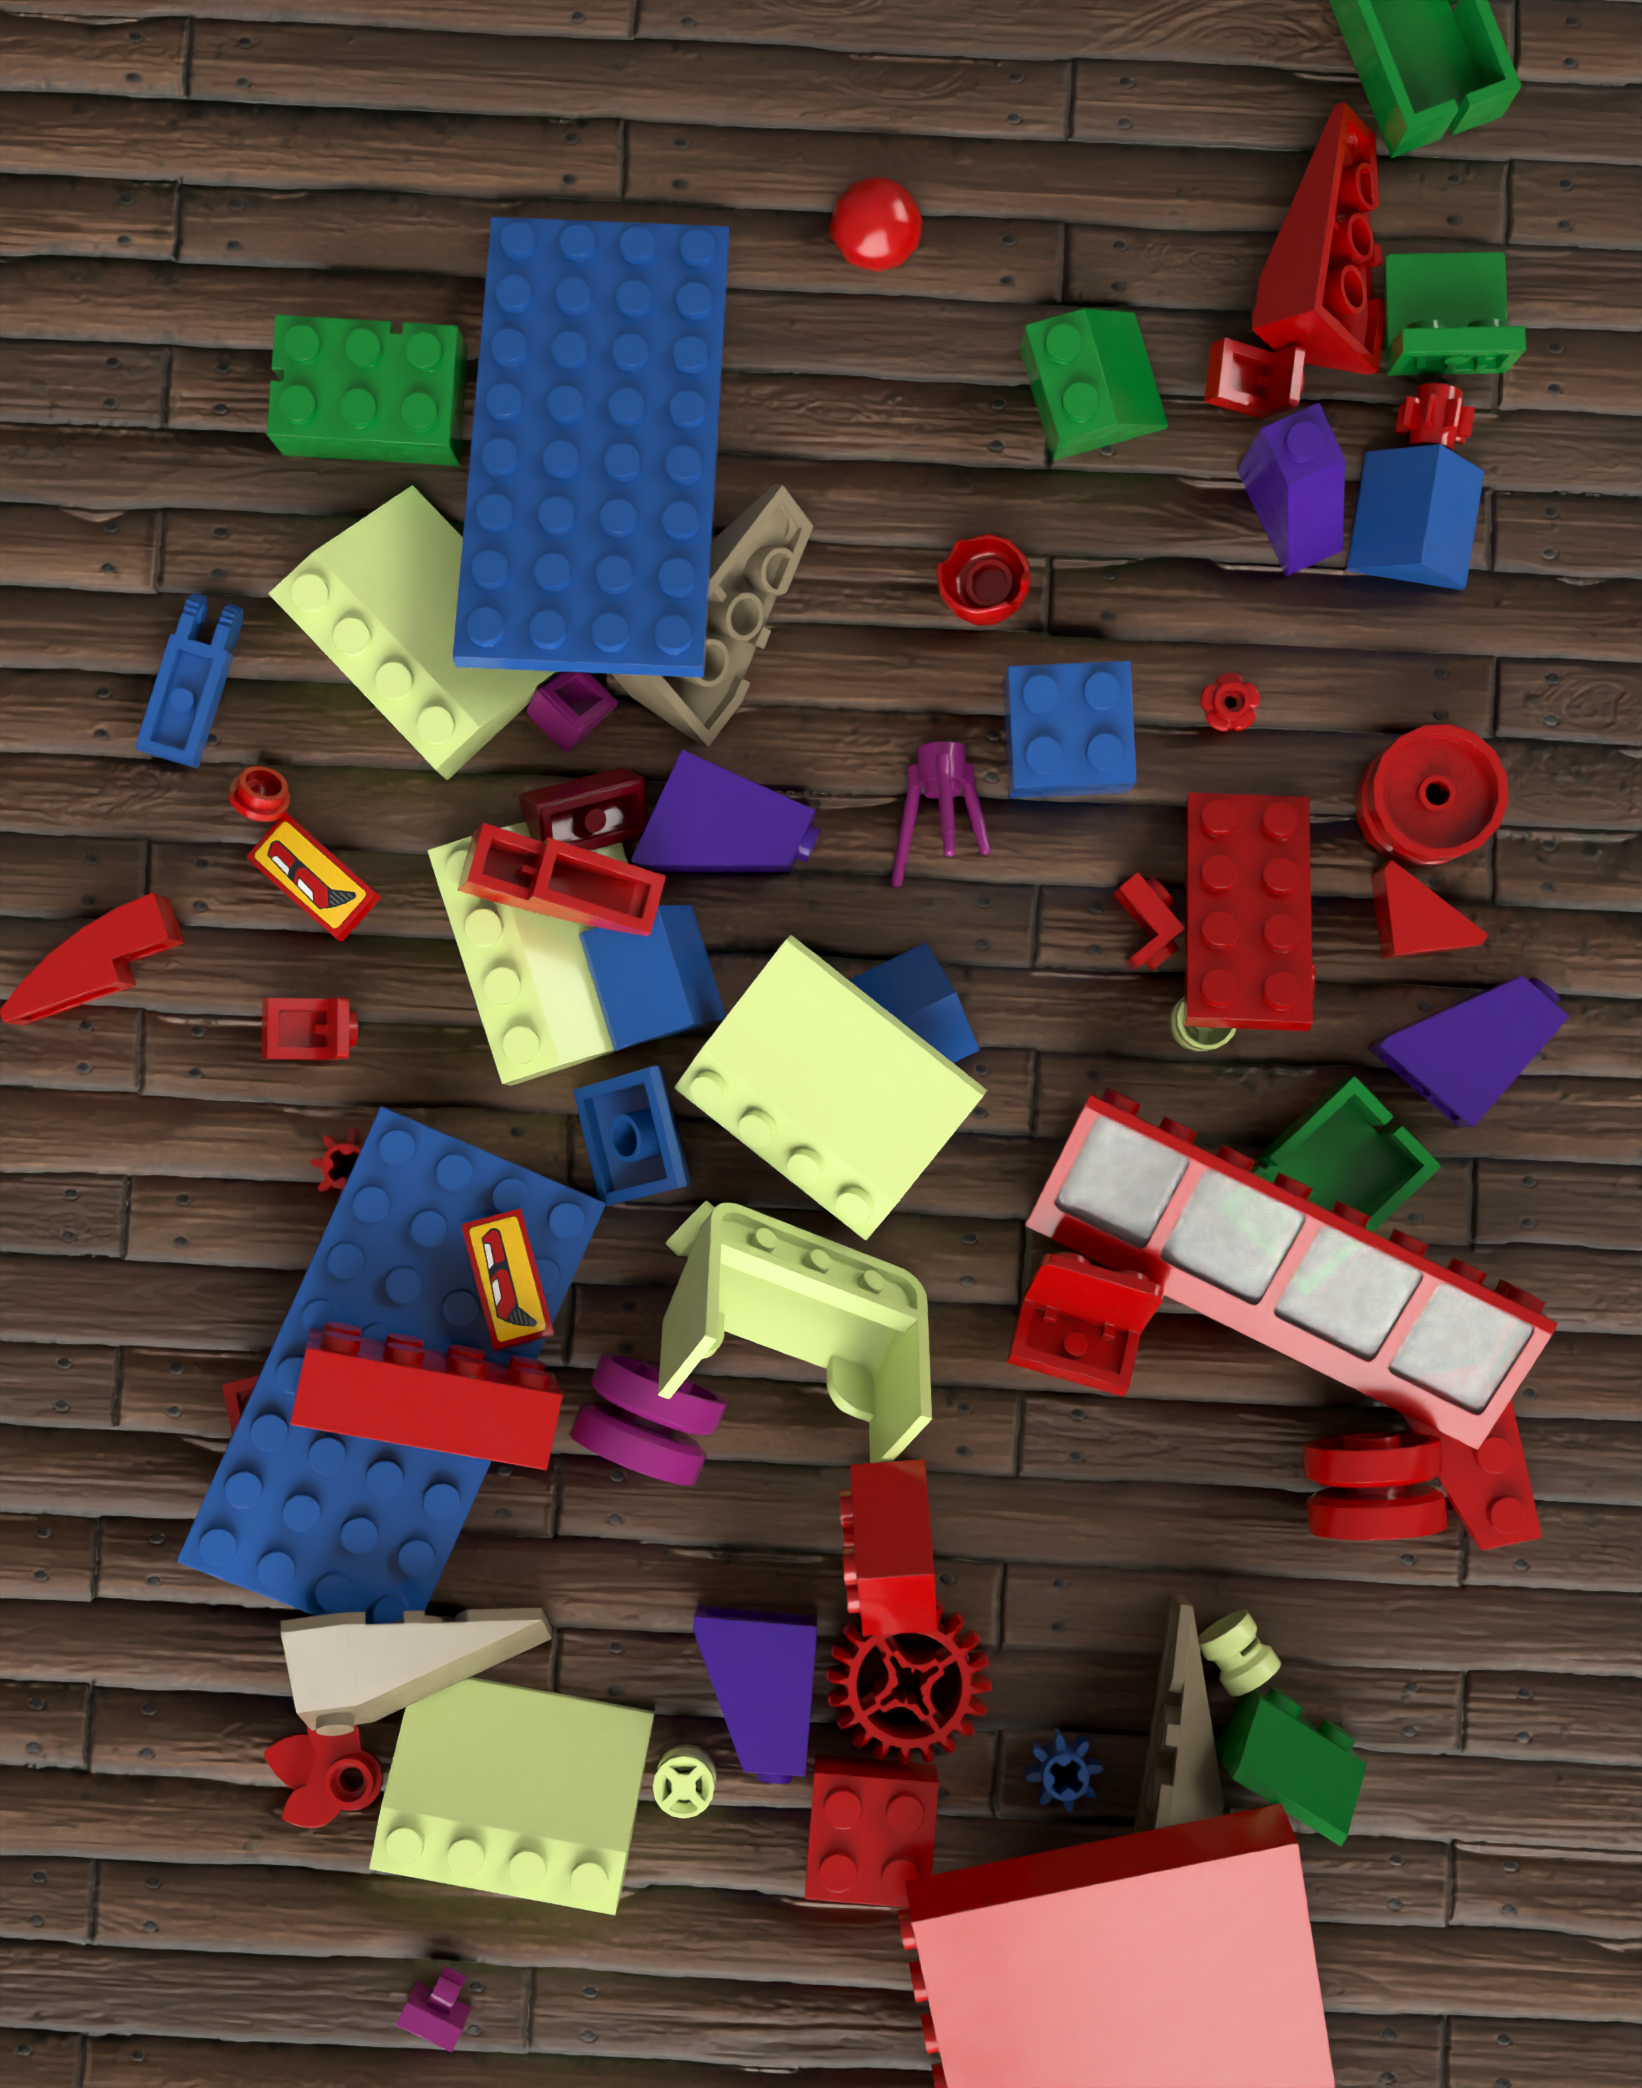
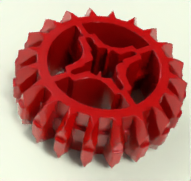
(886, 1696)

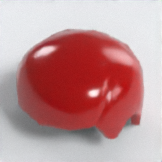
(876, 224)
(984, 579)

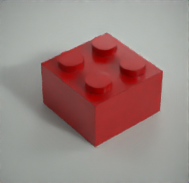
(889, 1547)
(869, 1829)

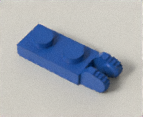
(189, 685)

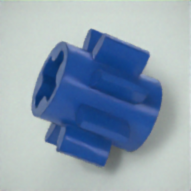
(1063, 1787)

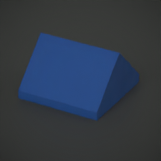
(1415, 516)
(653, 981)
(922, 999)
(632, 1136)

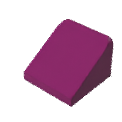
(570, 707)

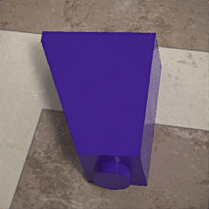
(1298, 488)
(723, 824)
(1474, 1047)
(763, 1684)

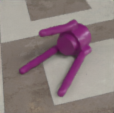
(942, 773)

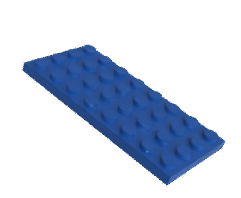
(594, 448)
(357, 1518)

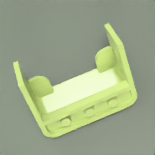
(814, 1304)

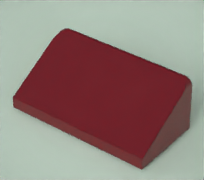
(588, 810)

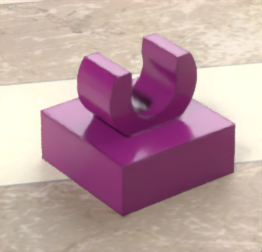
(436, 2012)

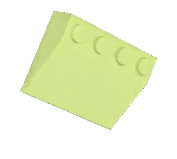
(386, 616)
(525, 975)
(829, 1087)
(515, 1793)

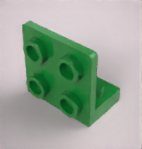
(1448, 314)

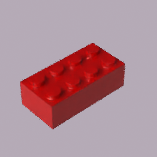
(427, 1396)

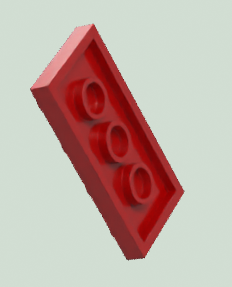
(1248, 912)

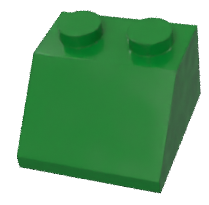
(1091, 380)
(1293, 1761)

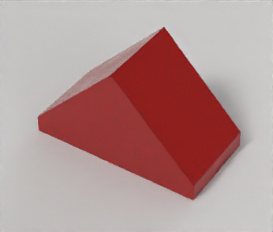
(1415, 918)

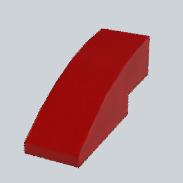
(560, 881)
(95, 960)

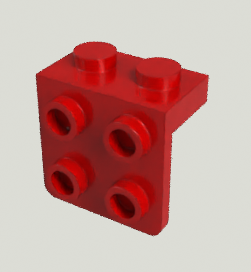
(1083, 1322)

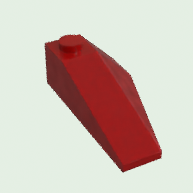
(1321, 265)

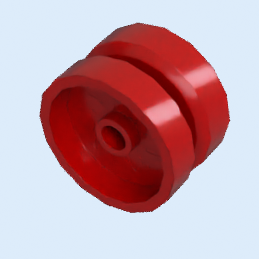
(1458, 774)
(1375, 1486)

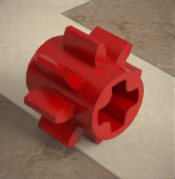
(1435, 416)
(332, 1160)

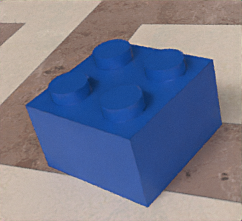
(1069, 729)

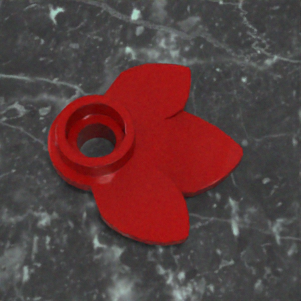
(315, 1771)

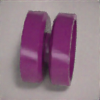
(645, 1427)

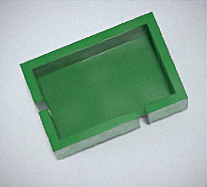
(1427, 66)
(367, 390)
(1346, 1158)

